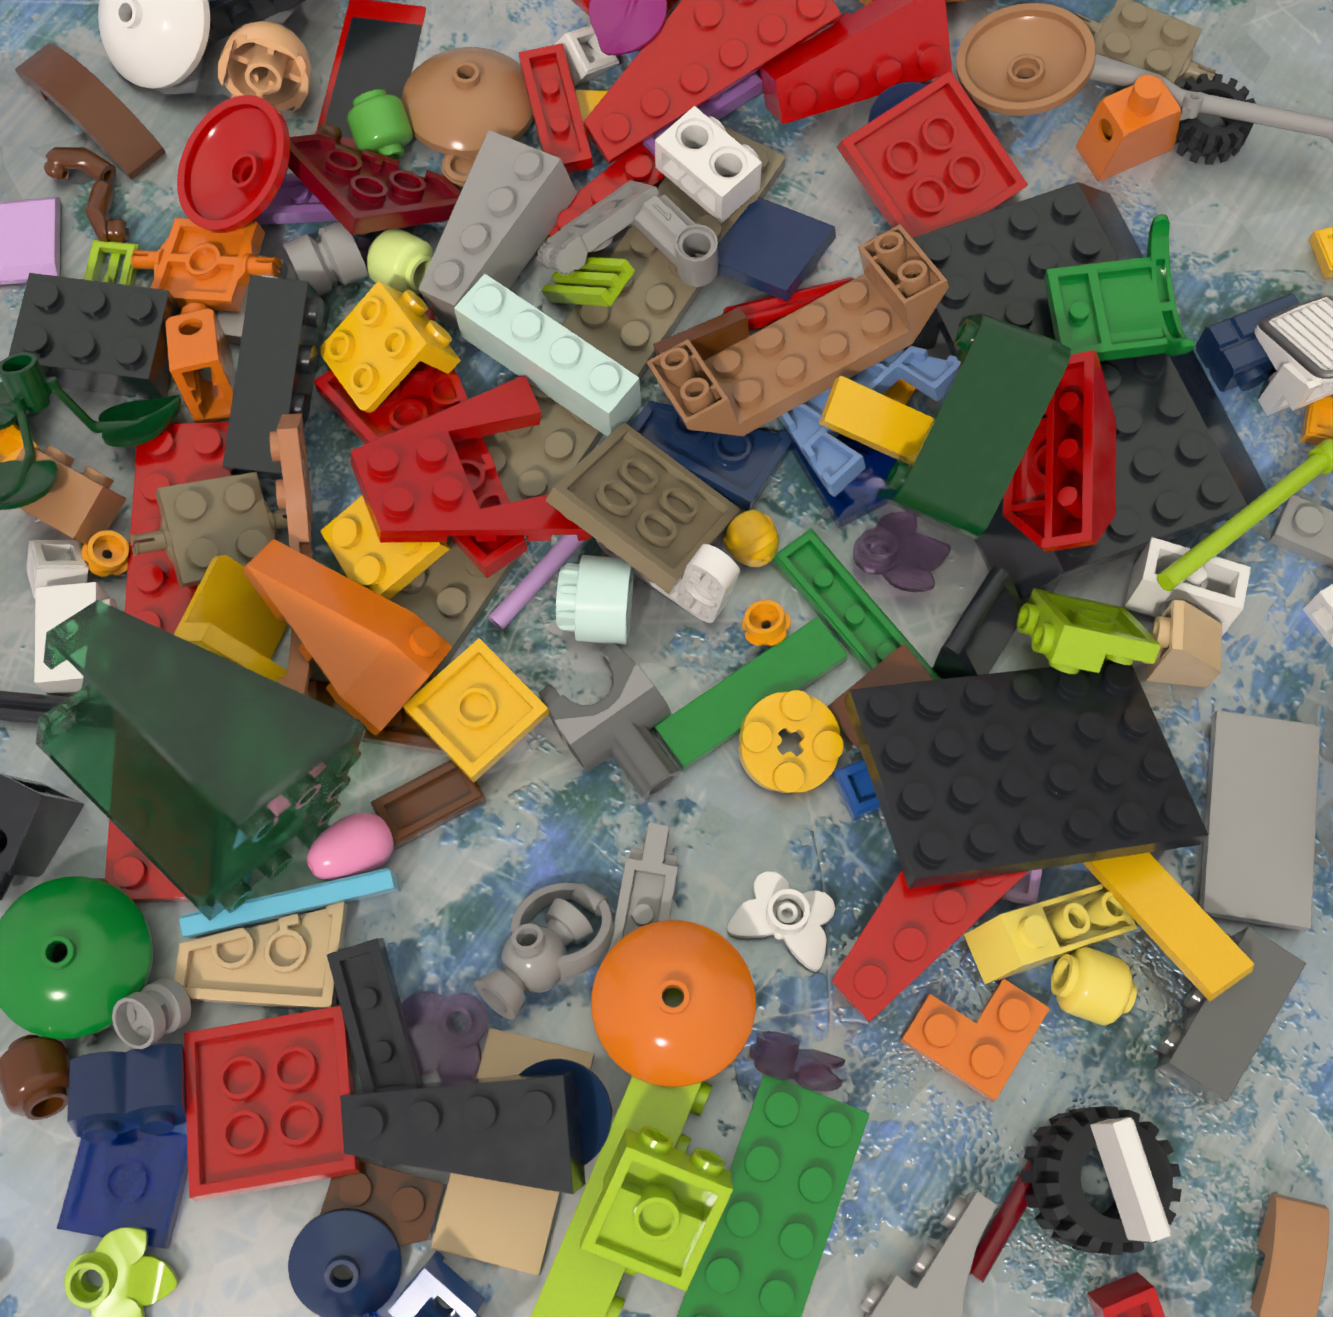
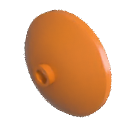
(680, 1042)

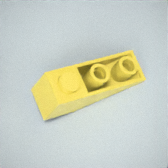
(1046, 932)

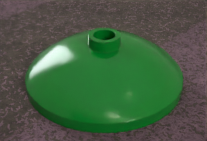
(104, 961)

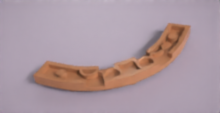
(294, 495)

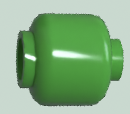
(380, 124)

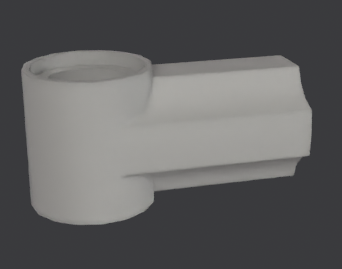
(679, 239)

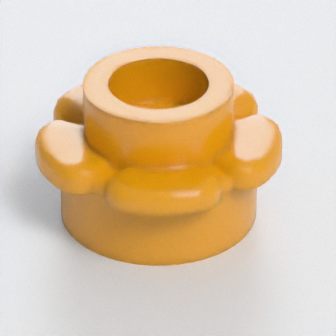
(111, 542)
(761, 614)

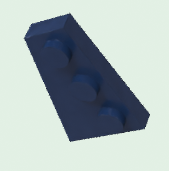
(728, 463)

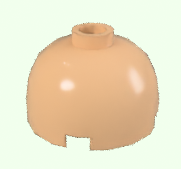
(266, 63)

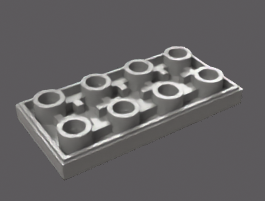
(1260, 820)

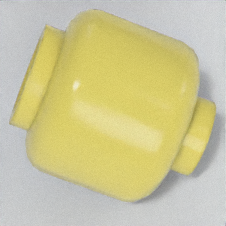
(1093, 985)

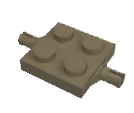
(1148, 41)
(210, 521)

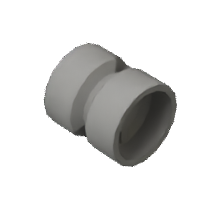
(327, 258)

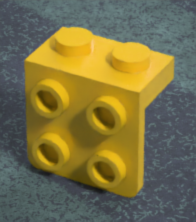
(383, 343)
(233, 619)

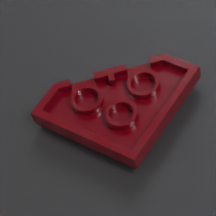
(369, 189)

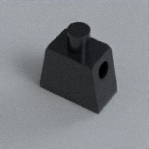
(31, 827)

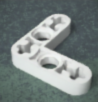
(705, 582)

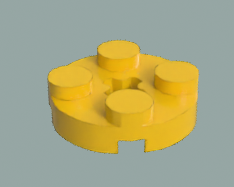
(819, 745)

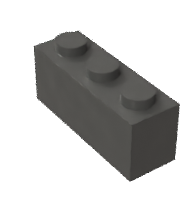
(1223, 1035)

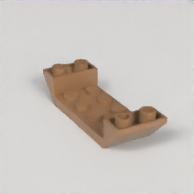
(808, 347)

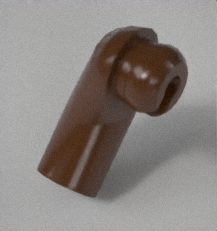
(99, 214)

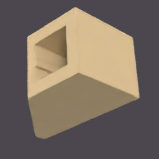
(1188, 647)

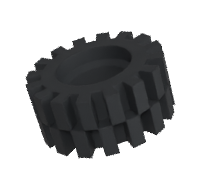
(1212, 141)

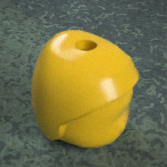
(752, 538)

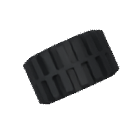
(1058, 1187)

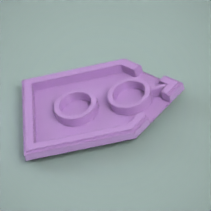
(29, 238)

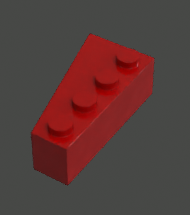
(859, 58)
(910, 935)

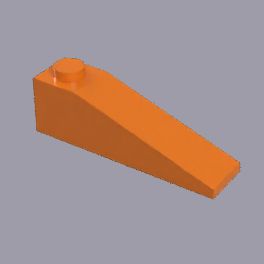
(360, 640)

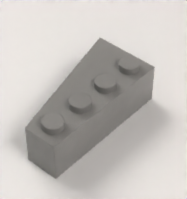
(496, 222)

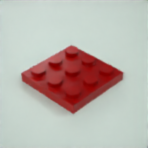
(932, 160)
(267, 1103)

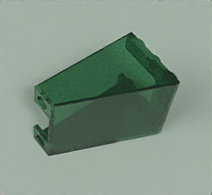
(194, 754)

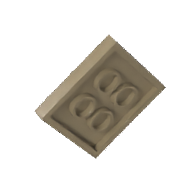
(642, 505)

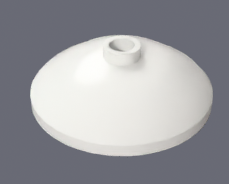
(154, 40)

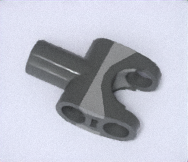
(617, 725)

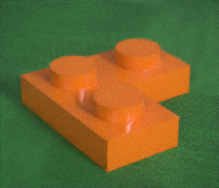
(979, 1051)

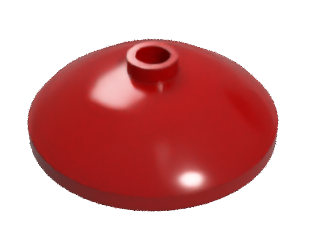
(233, 164)

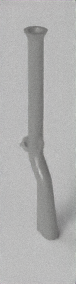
(1192, 103)

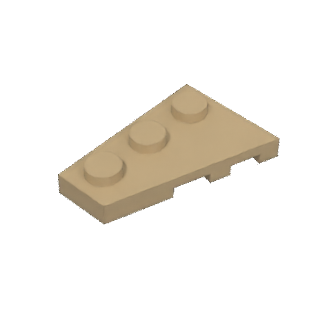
(268, 963)

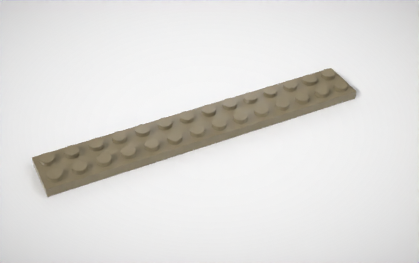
(535, 458)

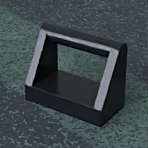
(982, 629)

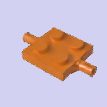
(207, 264)

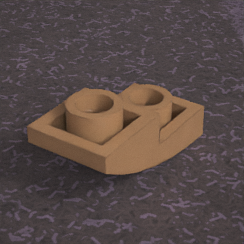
(1295, 1258)

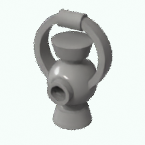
(537, 954)

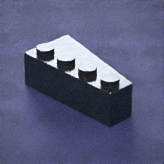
(274, 369)
(483, 1128)

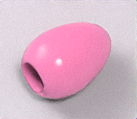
(351, 847)

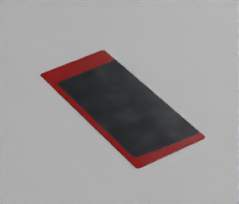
(372, 54)

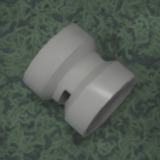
(150, 1014)

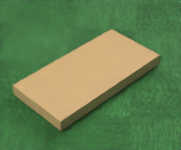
(494, 1218)

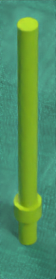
(1318, 462)

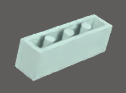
(548, 355)

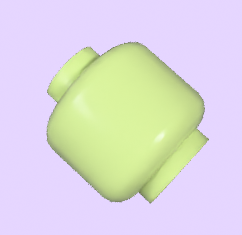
(399, 259)

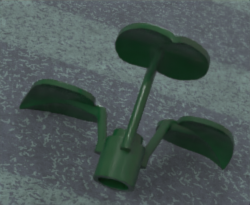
(28, 391)

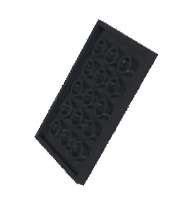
(1021, 772)

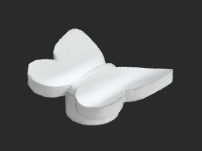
(787, 916)

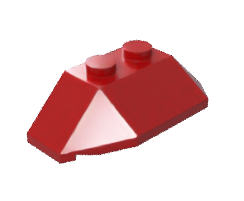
(1068, 473)

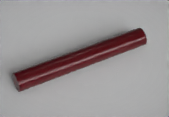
(1001, 1228)

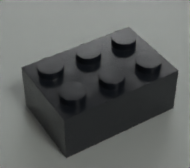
(97, 334)

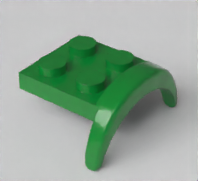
(1119, 304)

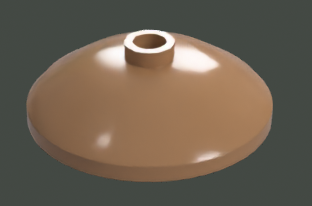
(1026, 59)
(462, 96)

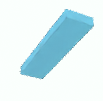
(292, 902)

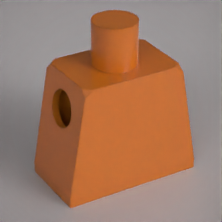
(1130, 128)
(195, 343)

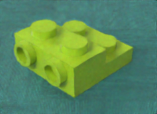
(1083, 632)
(658, 1207)

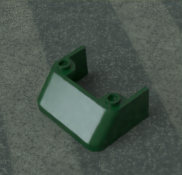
(980, 426)

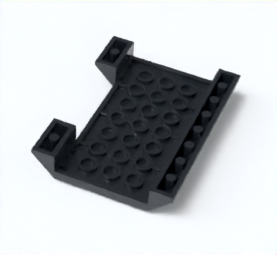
(1174, 442)

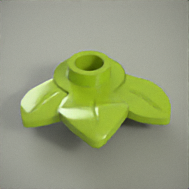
(127, 1273)

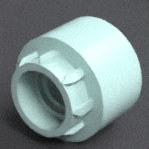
(596, 599)

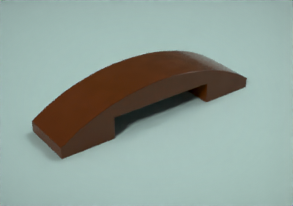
(92, 107)

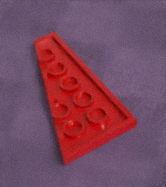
(696, 58)
(418, 397)

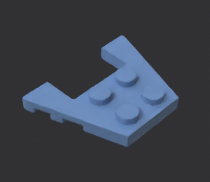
(832, 459)

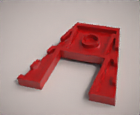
(421, 490)

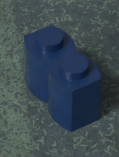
(127, 1092)

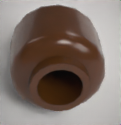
(35, 1077)

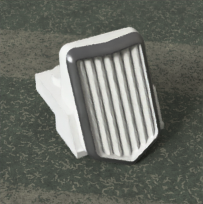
(1302, 353)

